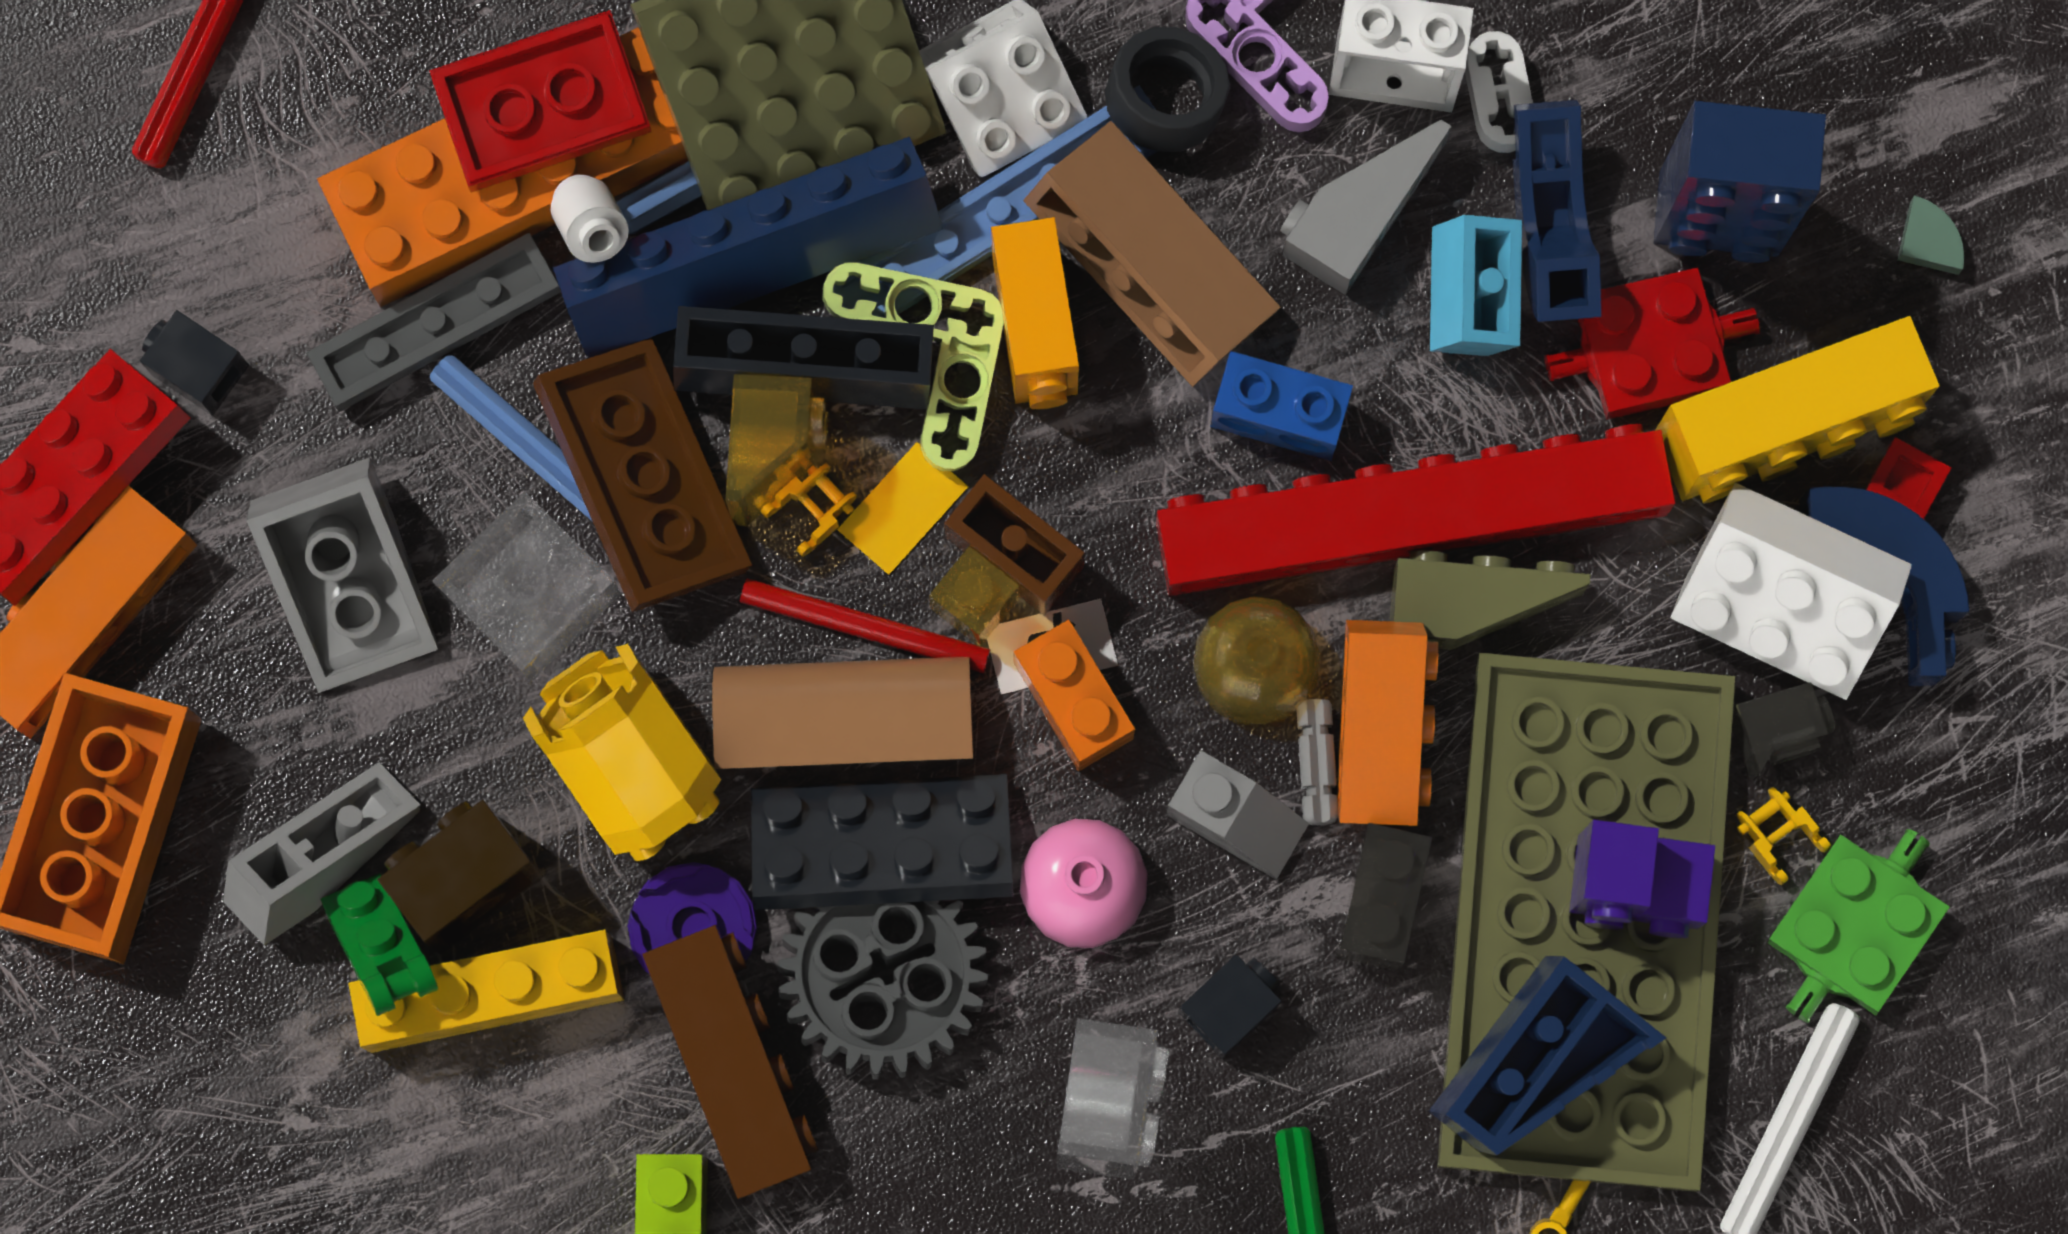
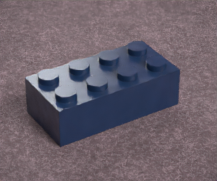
(1738, 180)

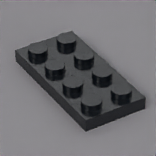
(881, 842)

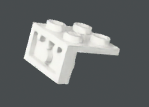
(1002, 86)

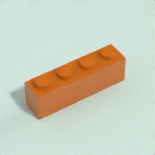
(85, 605)

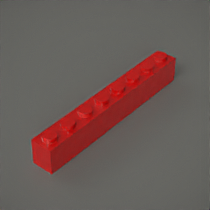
(1425, 508)

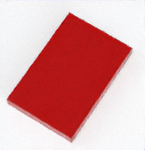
(540, 101)

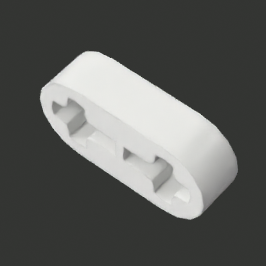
(1484, 94)

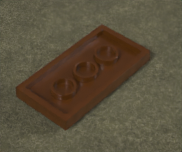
(642, 474)

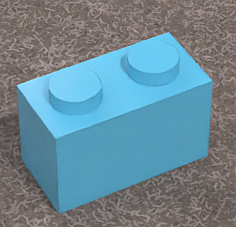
(1476, 285)

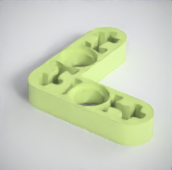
(954, 348)

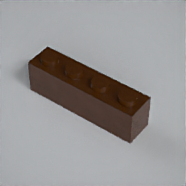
(728, 1060)

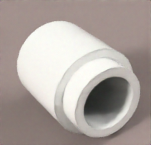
(589, 218)

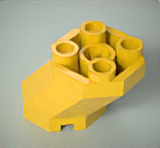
(623, 752)

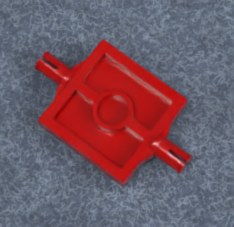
(1653, 344)

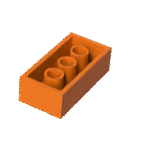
(94, 817)

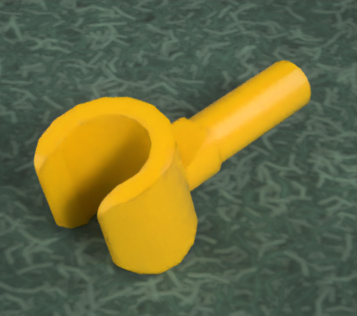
(1563, 1213)

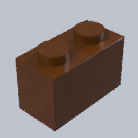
(1015, 543)

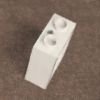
(1402, 39)

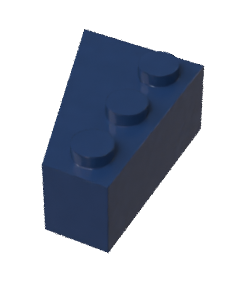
(1541, 1055)

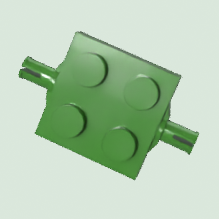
(1858, 925)

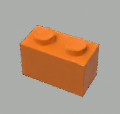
(1073, 695)

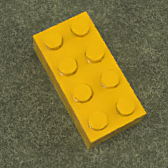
(1796, 410)

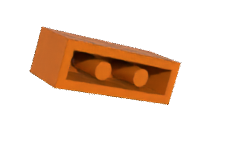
(1385, 722)

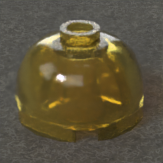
(1256, 661)

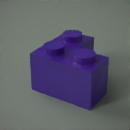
(1635, 876)

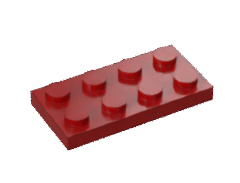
(77, 467)

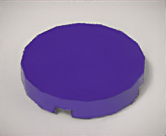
(687, 901)

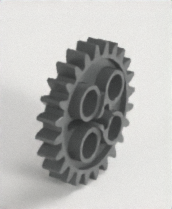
(909, 1024)

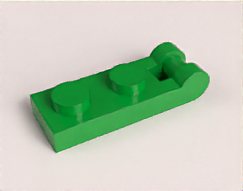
(378, 944)

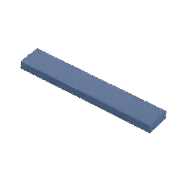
(969, 220)

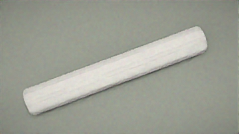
(1790, 1121)

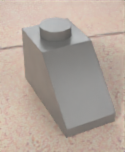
(1236, 815)

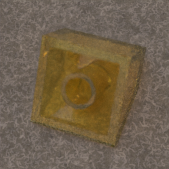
(771, 439)

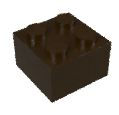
(458, 875)

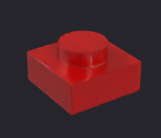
(1908, 476)

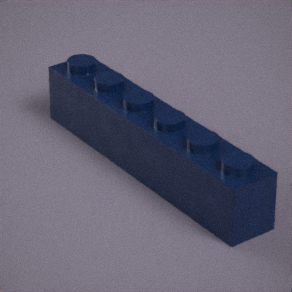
(751, 247)

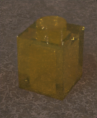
(974, 596)

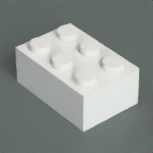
(1791, 591)

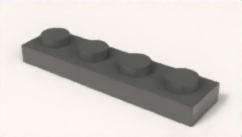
(433, 322)

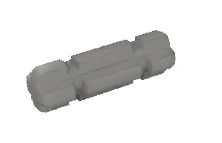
(1317, 762)

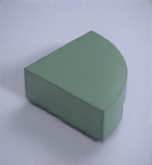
(1931, 238)

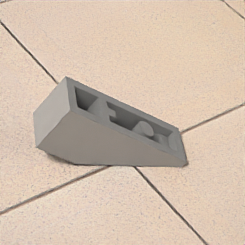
(1354, 212)
(315, 853)

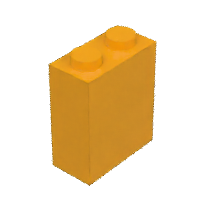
(1035, 312)

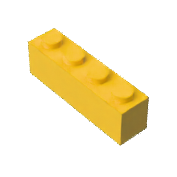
(496, 991)

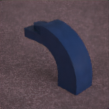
(1557, 247)
(1934, 586)

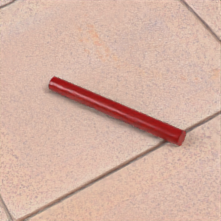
(861, 624)

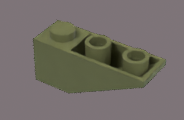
(1478, 598)

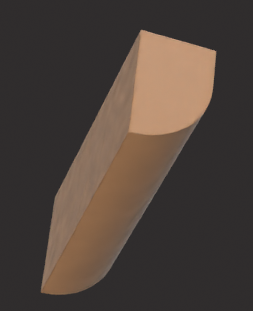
(1151, 253)
(842, 712)

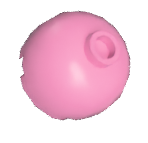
(1083, 883)

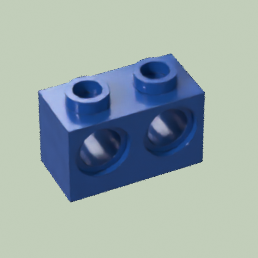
(1281, 406)

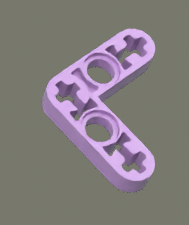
(1299, 79)

